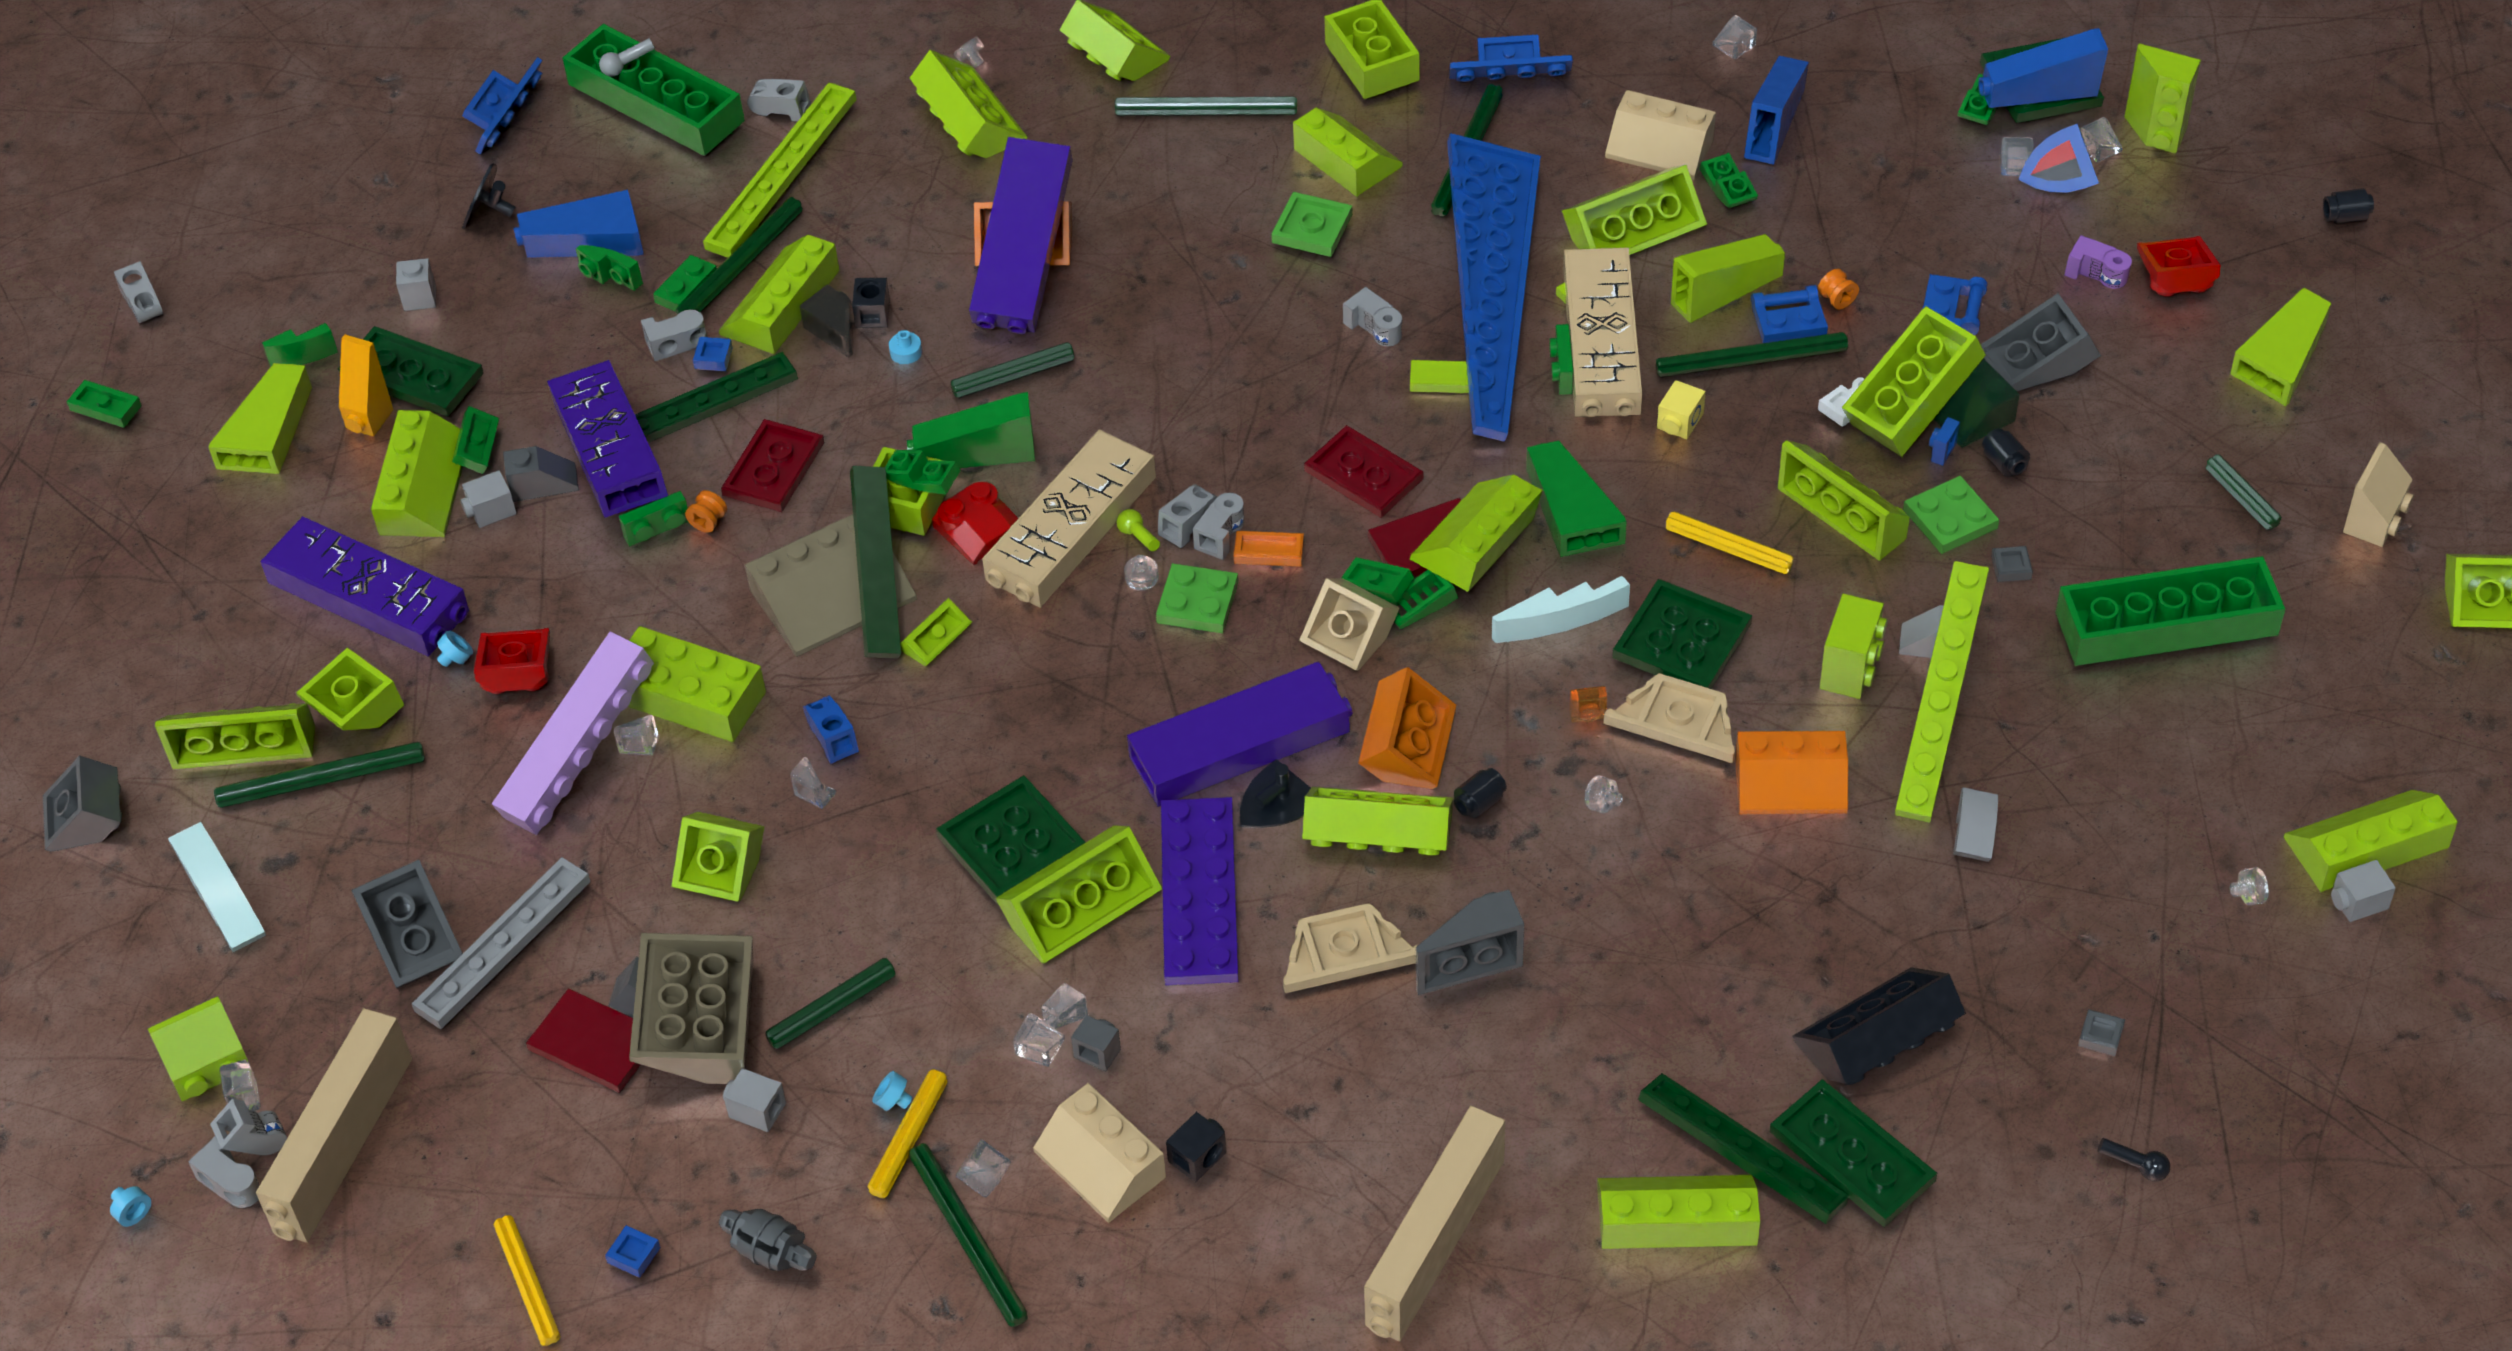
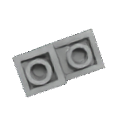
(1976, 824)

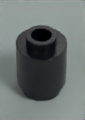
(2348, 206)
(2005, 452)
(1479, 792)

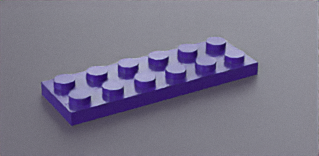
(1199, 891)

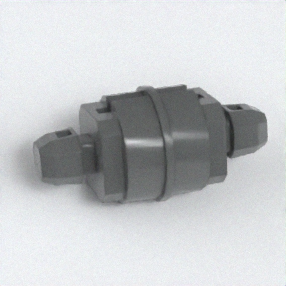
(767, 1239)

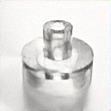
(970, 52)
(1141, 572)
(1602, 794)
(2251, 886)

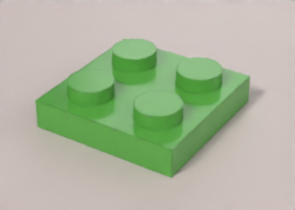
(1312, 224)
(1951, 514)
(1197, 598)

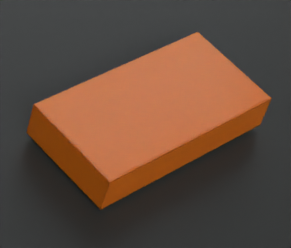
(1269, 548)

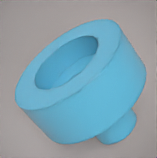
(905, 347)
(453, 649)
(892, 1092)
(129, 1205)

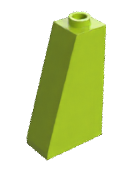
(1722, 274)
(2282, 347)
(264, 423)

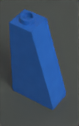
(2047, 72)
(1774, 109)
(594, 221)

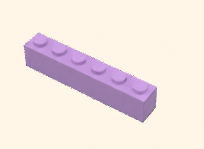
(573, 733)

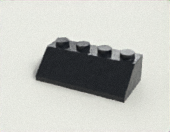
(1881, 1024)

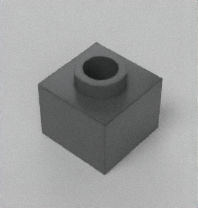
(1096, 1042)

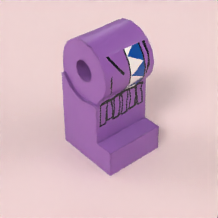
(2098, 262)

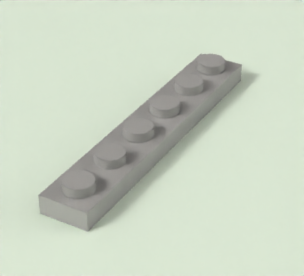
(501, 943)

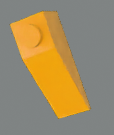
(362, 387)

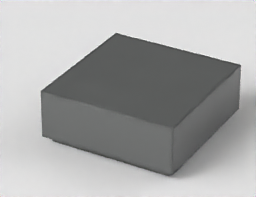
(2011, 564)
(2101, 1032)

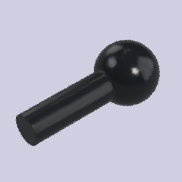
(2152, 1165)

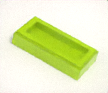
(1439, 376)

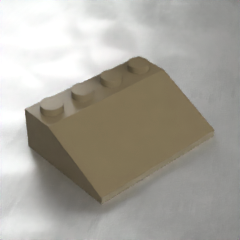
(814, 586)
(693, 1005)

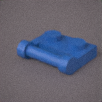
(1943, 298)
(1789, 322)

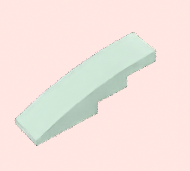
(1553, 614)
(217, 886)

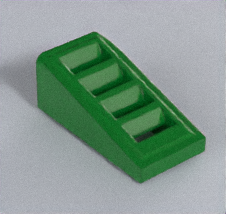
(1422, 584)

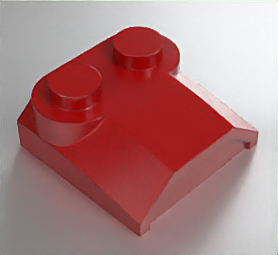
(2179, 265)
(974, 520)
(512, 660)

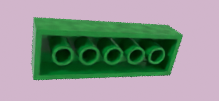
(656, 91)
(2169, 610)

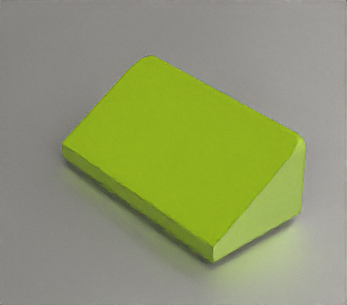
(935, 633)

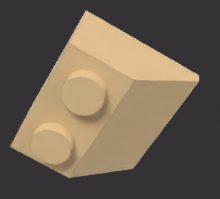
(2379, 498)
(1348, 622)

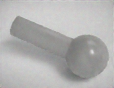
(613, 63)

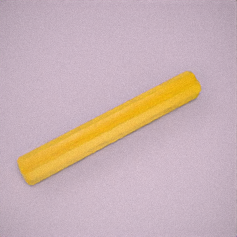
(1729, 542)
(907, 1133)
(527, 1280)

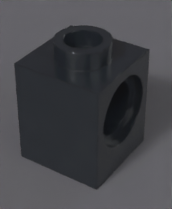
(871, 303)
(1196, 1146)

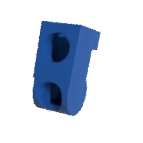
(831, 728)

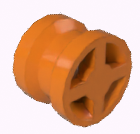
(1838, 289)
(706, 511)

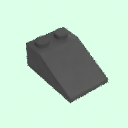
(2041, 346)
(407, 923)
(1472, 944)

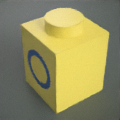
(1681, 409)

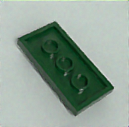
(422, 372)
(1853, 1152)

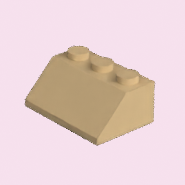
(1660, 133)
(1100, 1153)

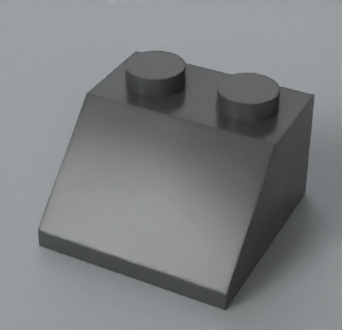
(81, 805)

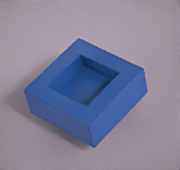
(712, 354)
(1944, 441)
(632, 1251)

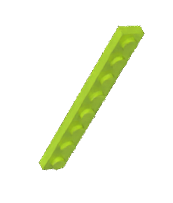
(780, 170)
(1941, 692)

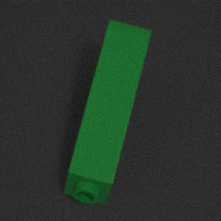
(980, 435)
(1572, 503)

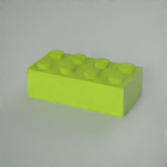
(1913, 381)
(697, 685)

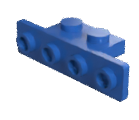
(1509, 56)
(496, 99)

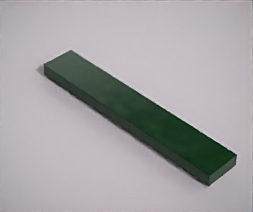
(716, 396)
(875, 562)
(1744, 1148)

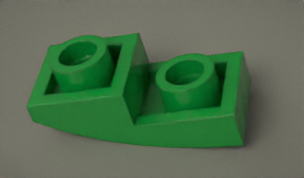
(1975, 106)
(1727, 182)
(606, 264)
(300, 349)
(916, 472)

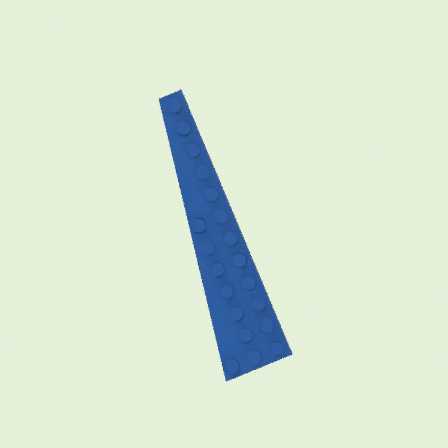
(1493, 231)

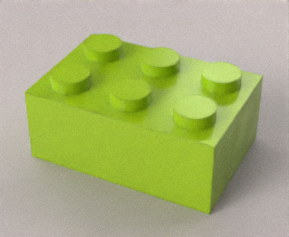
(1372, 48)

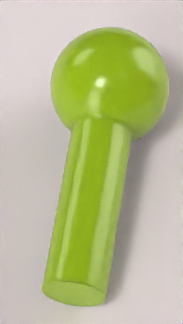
(1131, 522)

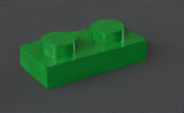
(683, 282)
(1561, 350)
(104, 403)
(475, 440)
(654, 518)
(1379, 578)

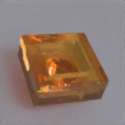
(1588, 704)

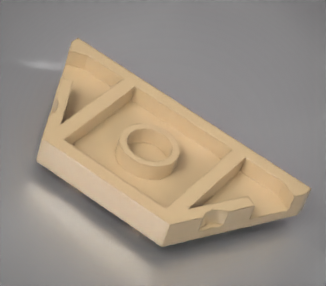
(1677, 715)
(1344, 947)

